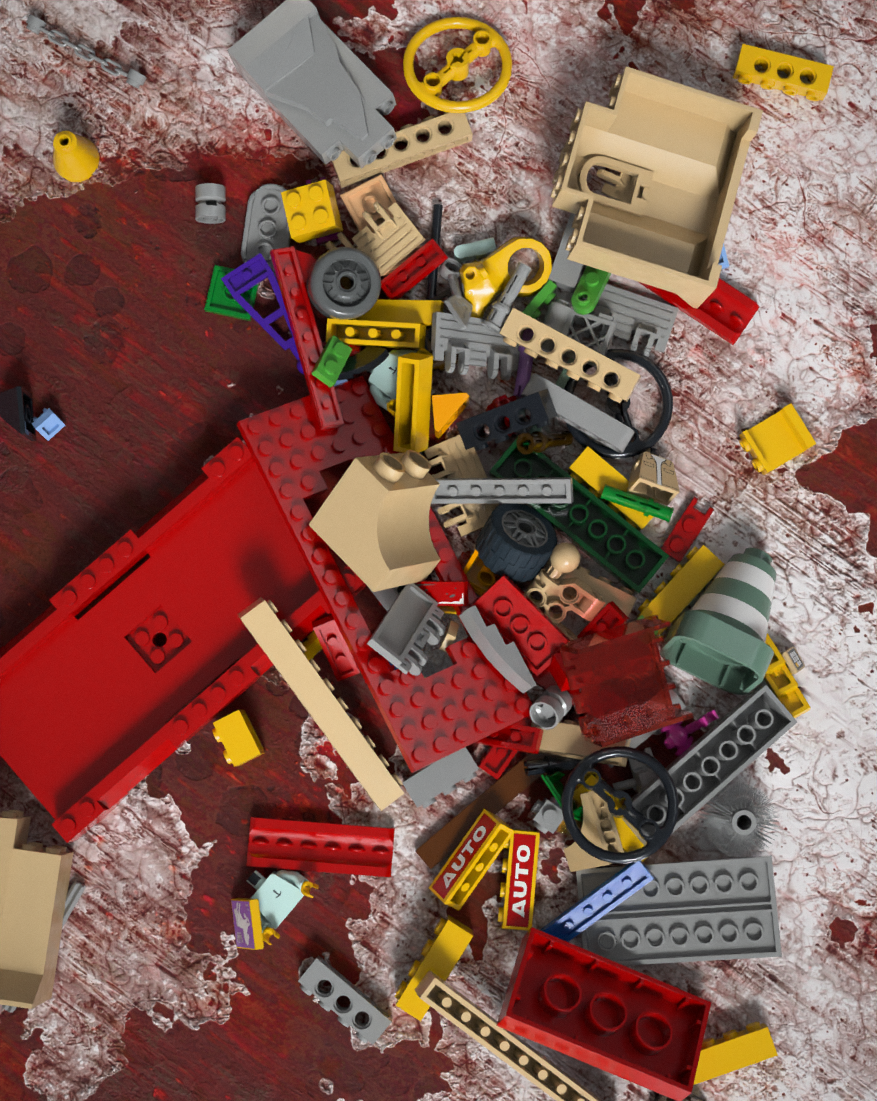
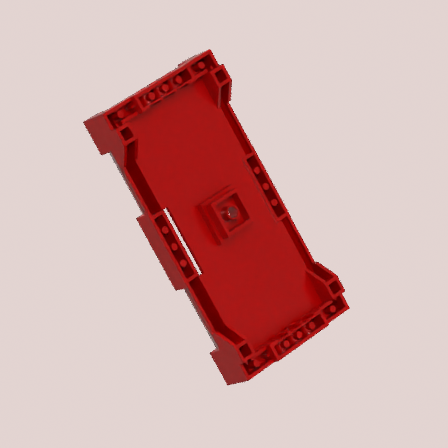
(95, 693)

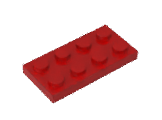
(521, 623)

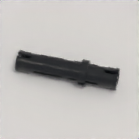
(550, 765)

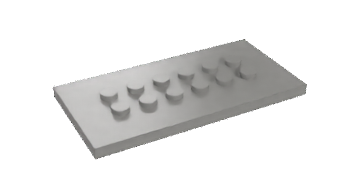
(689, 913)

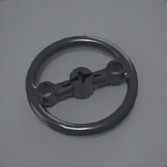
(638, 446)
(586, 767)

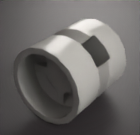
(210, 200)
(550, 707)

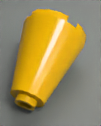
(74, 156)

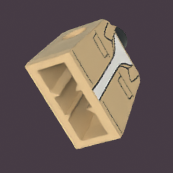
(653, 477)

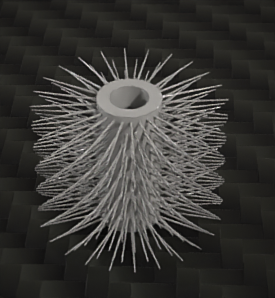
(748, 820)

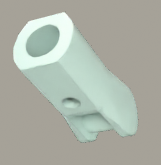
(474, 250)

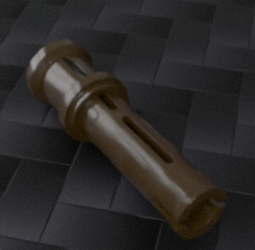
(555, 440)

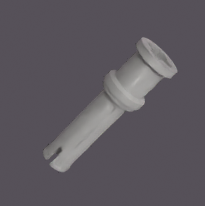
(501, 308)

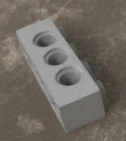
(378, 1018)

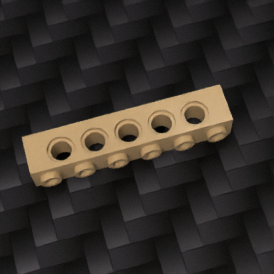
(415, 150)
(518, 322)

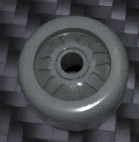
(325, 286)

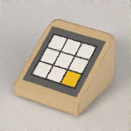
(793, 660)

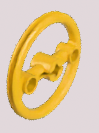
(457, 64)

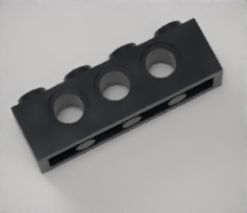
(538, 404)

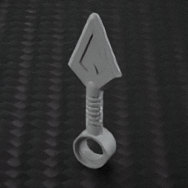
(458, 306)

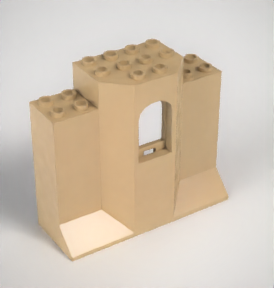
(687, 159)
(31, 912)

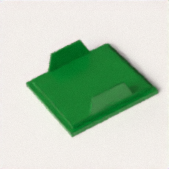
(556, 789)

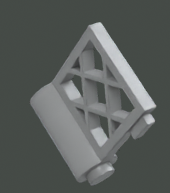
(561, 318)

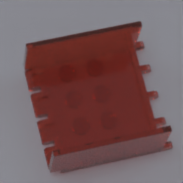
(621, 682)

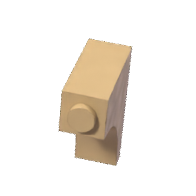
(599, 829)

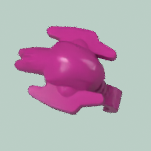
(678, 736)

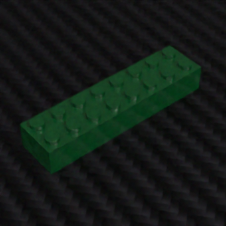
(588, 522)

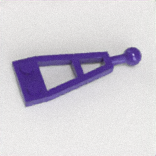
(247, 277)

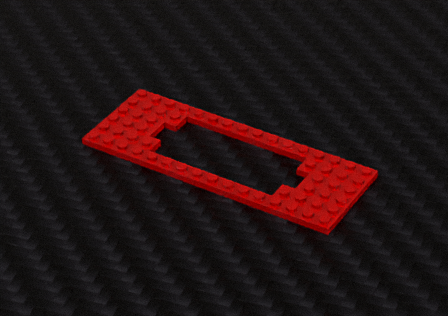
(423, 714)

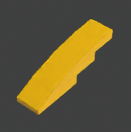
(783, 684)

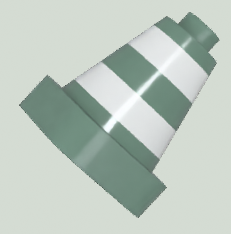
(728, 626)

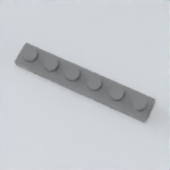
(503, 490)

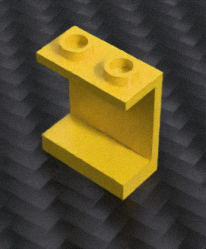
(776, 440)

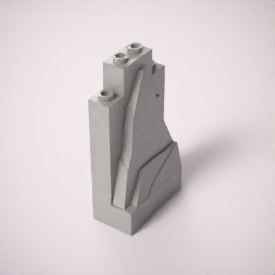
(316, 84)

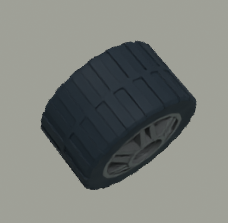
(516, 542)

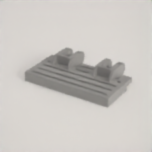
(634, 315)
(472, 345)
(407, 628)

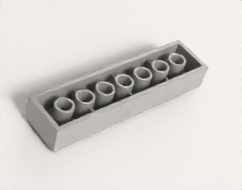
(715, 759)

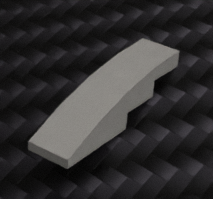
(502, 656)

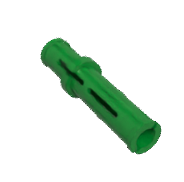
(637, 503)

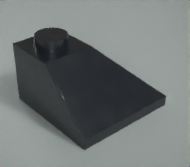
(18, 411)

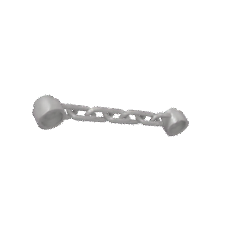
(36, 25)

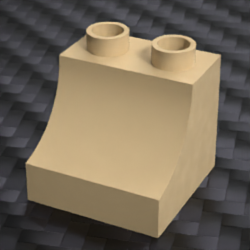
(381, 519)

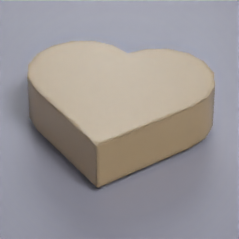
(449, 636)

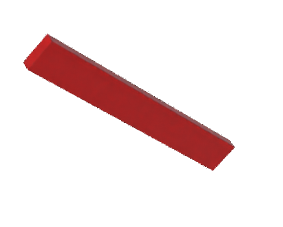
(305, 335)

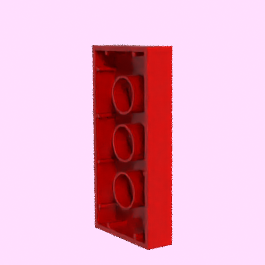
(605, 1014)

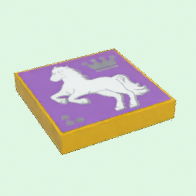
(247, 923)

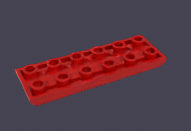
(723, 312)
(320, 847)

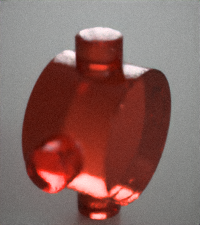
(464, 558)

